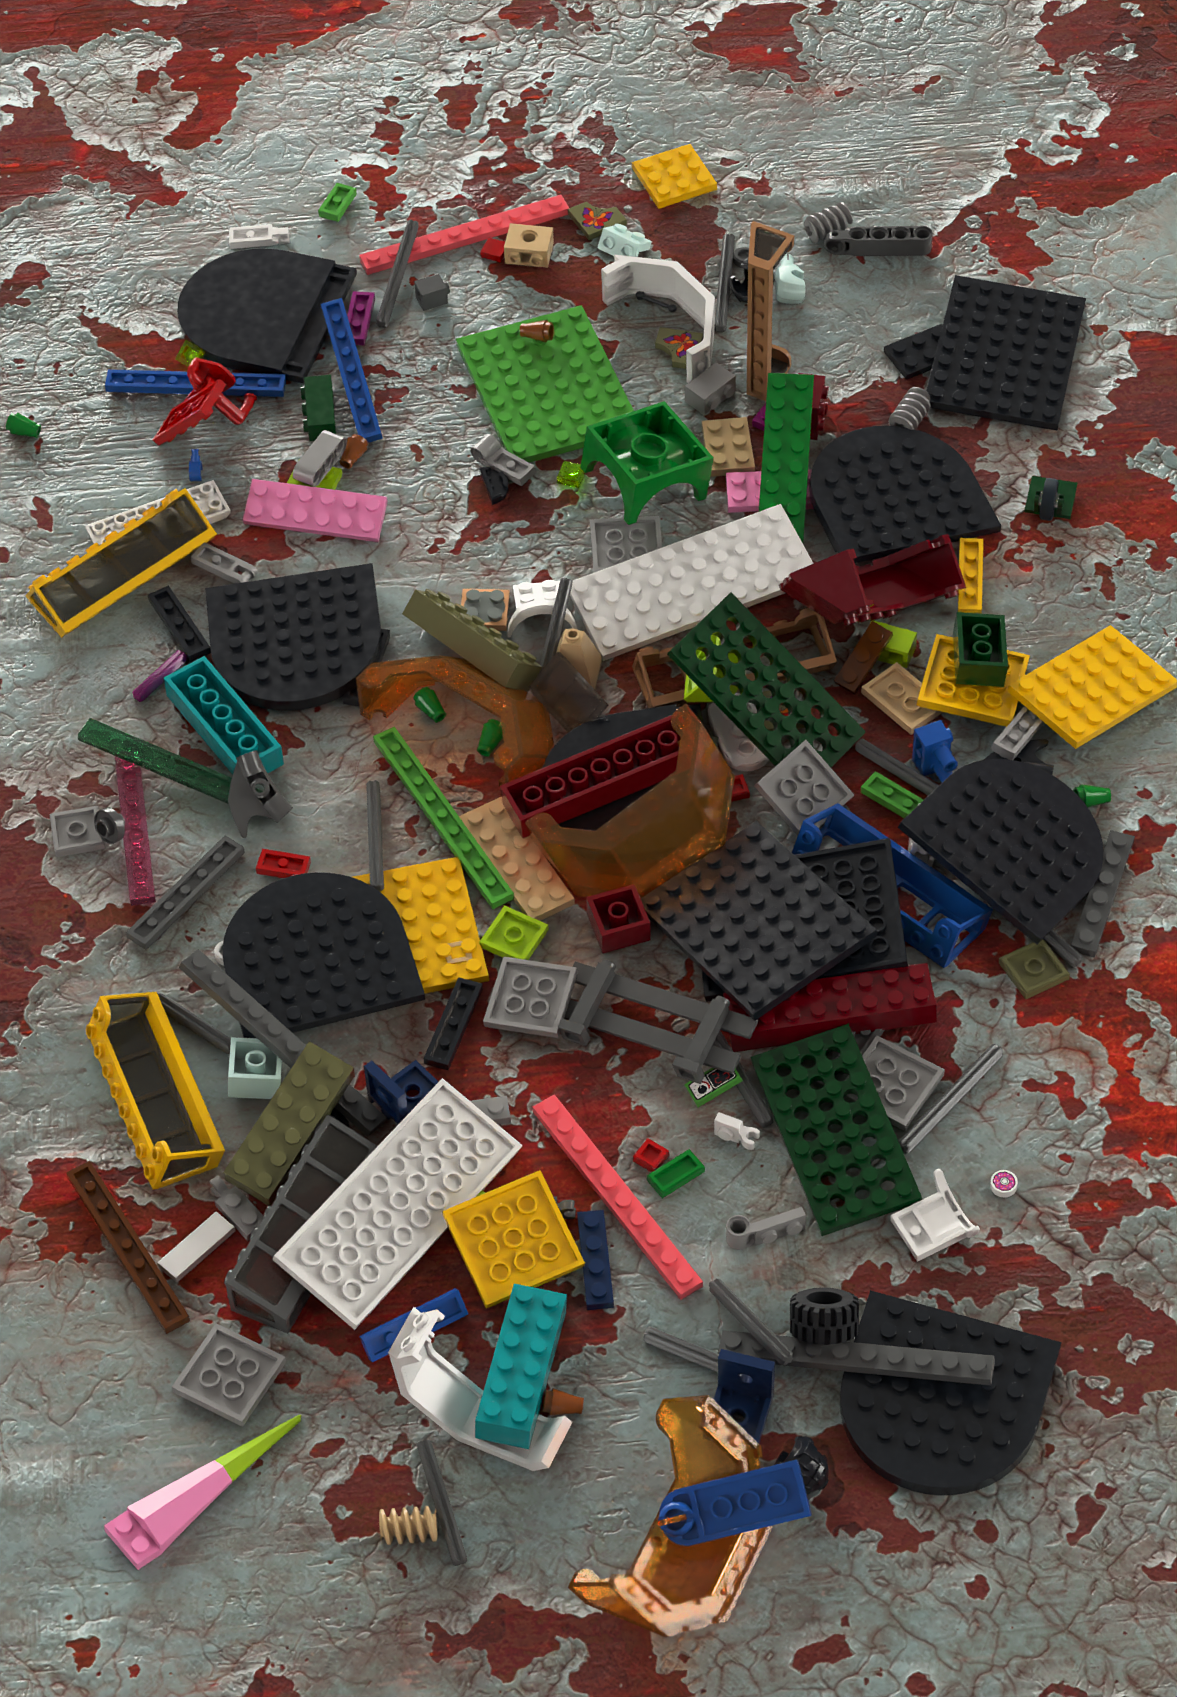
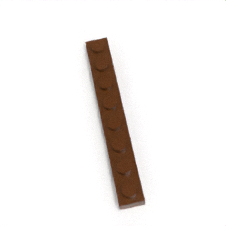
(128, 1247)

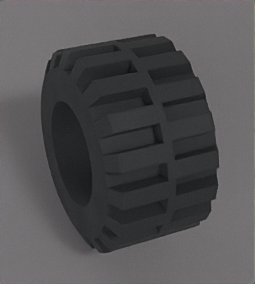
(824, 1316)

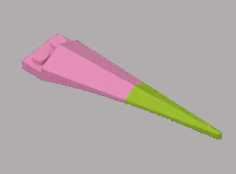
(161, 1517)

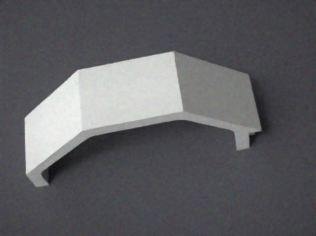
(670, 281)
(454, 1399)

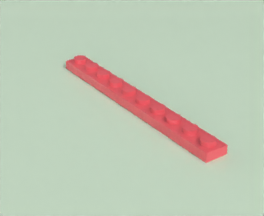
(467, 233)
(618, 1197)

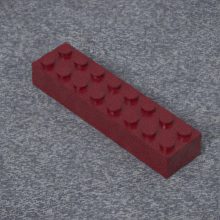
(594, 776)
(862, 1000)

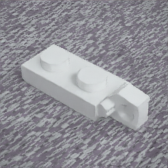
(257, 236)

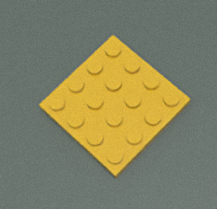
(976, 702)
(513, 1238)

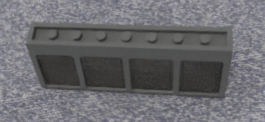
(257, 1283)

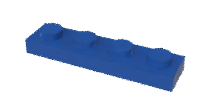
(380, 1339)

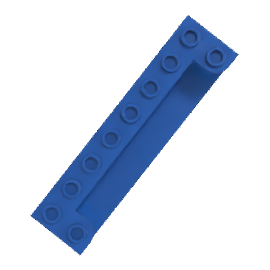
(916, 876)

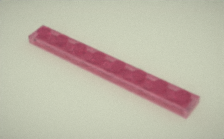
(136, 833)

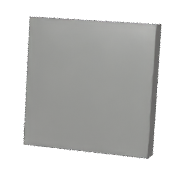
(75, 831)

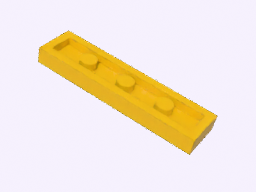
(972, 571)

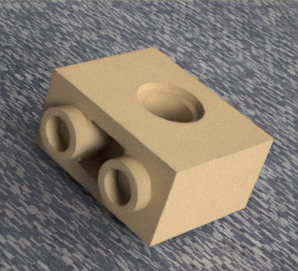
(528, 245)

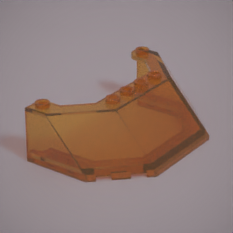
(523, 718)
(656, 833)
(673, 1584)

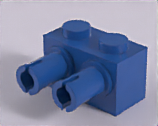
(933, 750)

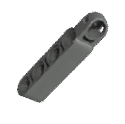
(880, 241)

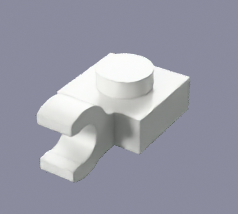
(733, 1129)

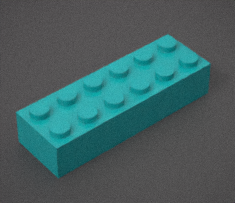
(220, 715)
(521, 1366)

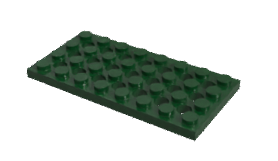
(765, 677)
(827, 1143)

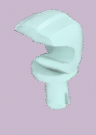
(789, 282)

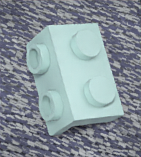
(620, 241)

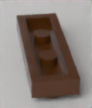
(863, 657)

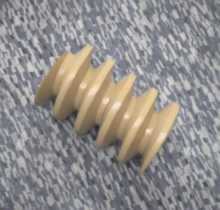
(408, 1525)

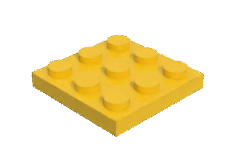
(674, 176)

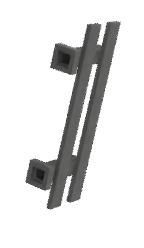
(689, 1052)

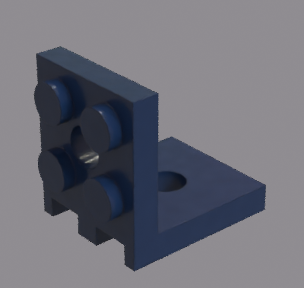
(391, 1092)
(746, 1389)

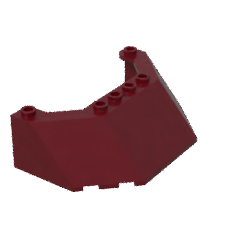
(874, 592)

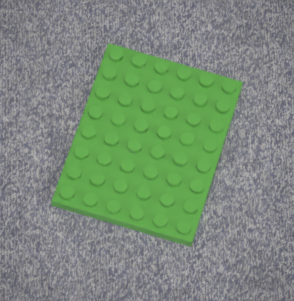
(544, 391)

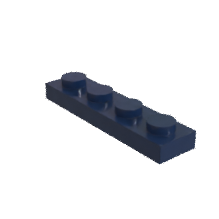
(596, 1258)

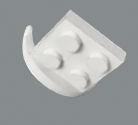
(535, 600)
(933, 1222)

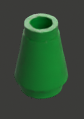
(21, 425)
(429, 703)
(490, 737)
(1093, 795)

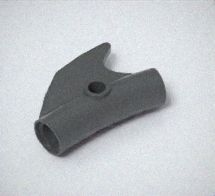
(246, 801)

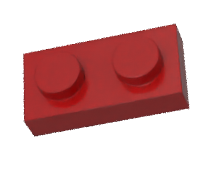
(282, 864)

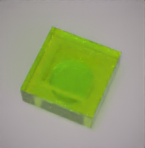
(188, 352)
(570, 474)

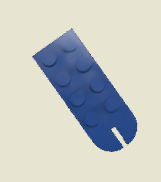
(736, 1504)

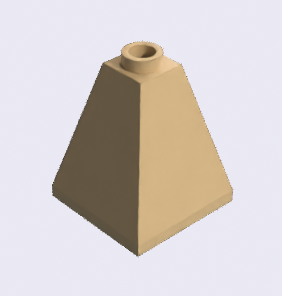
(581, 653)

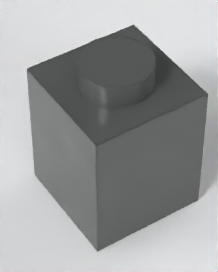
(431, 292)

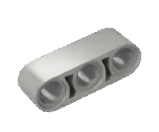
(319, 458)

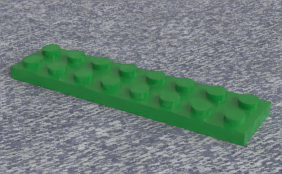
(787, 445)

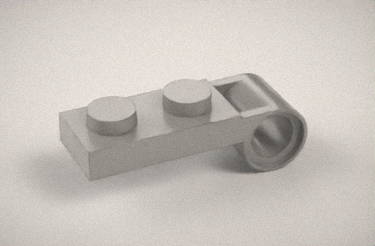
(490, 454)
(765, 1230)

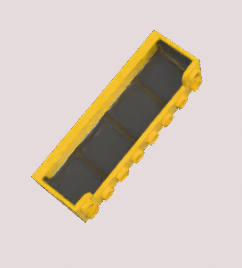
(121, 563)
(153, 1088)

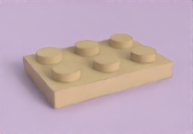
(729, 445)
(896, 695)

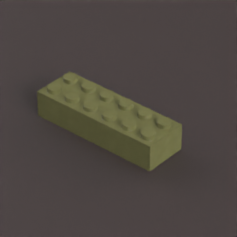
(472, 639)
(289, 1123)

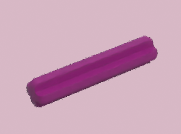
(157, 677)

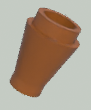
(538, 330)
(355, 448)
(560, 1403)

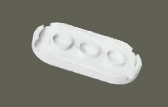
(733, 744)

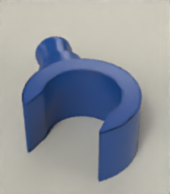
(195, 466)

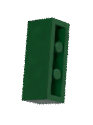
(318, 405)

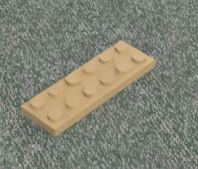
(519, 861)

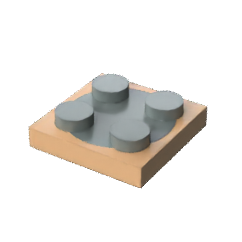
(489, 605)

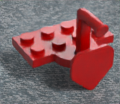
(209, 383)

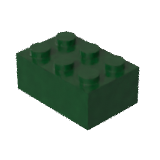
(980, 649)

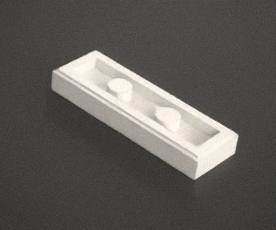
(196, 1246)

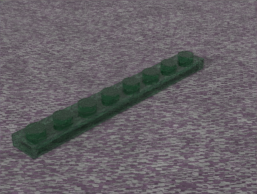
(156, 759)

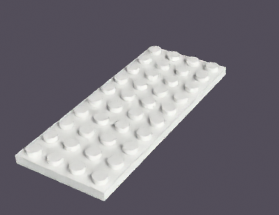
(687, 580)
(395, 1202)

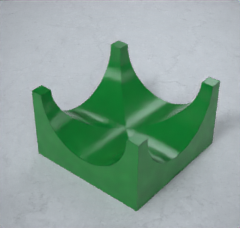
(647, 454)

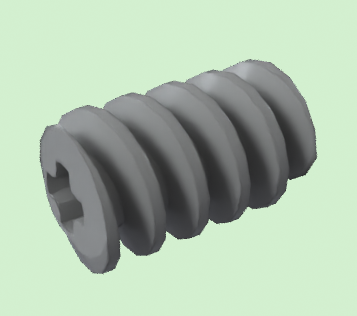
(827, 220)
(911, 409)

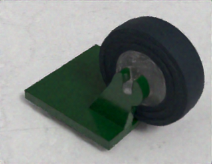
(1050, 498)

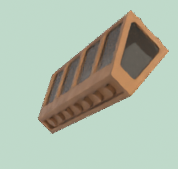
(765, 252)

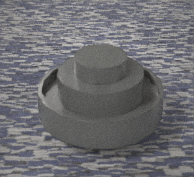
(109, 825)

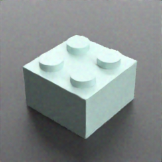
(253, 1069)

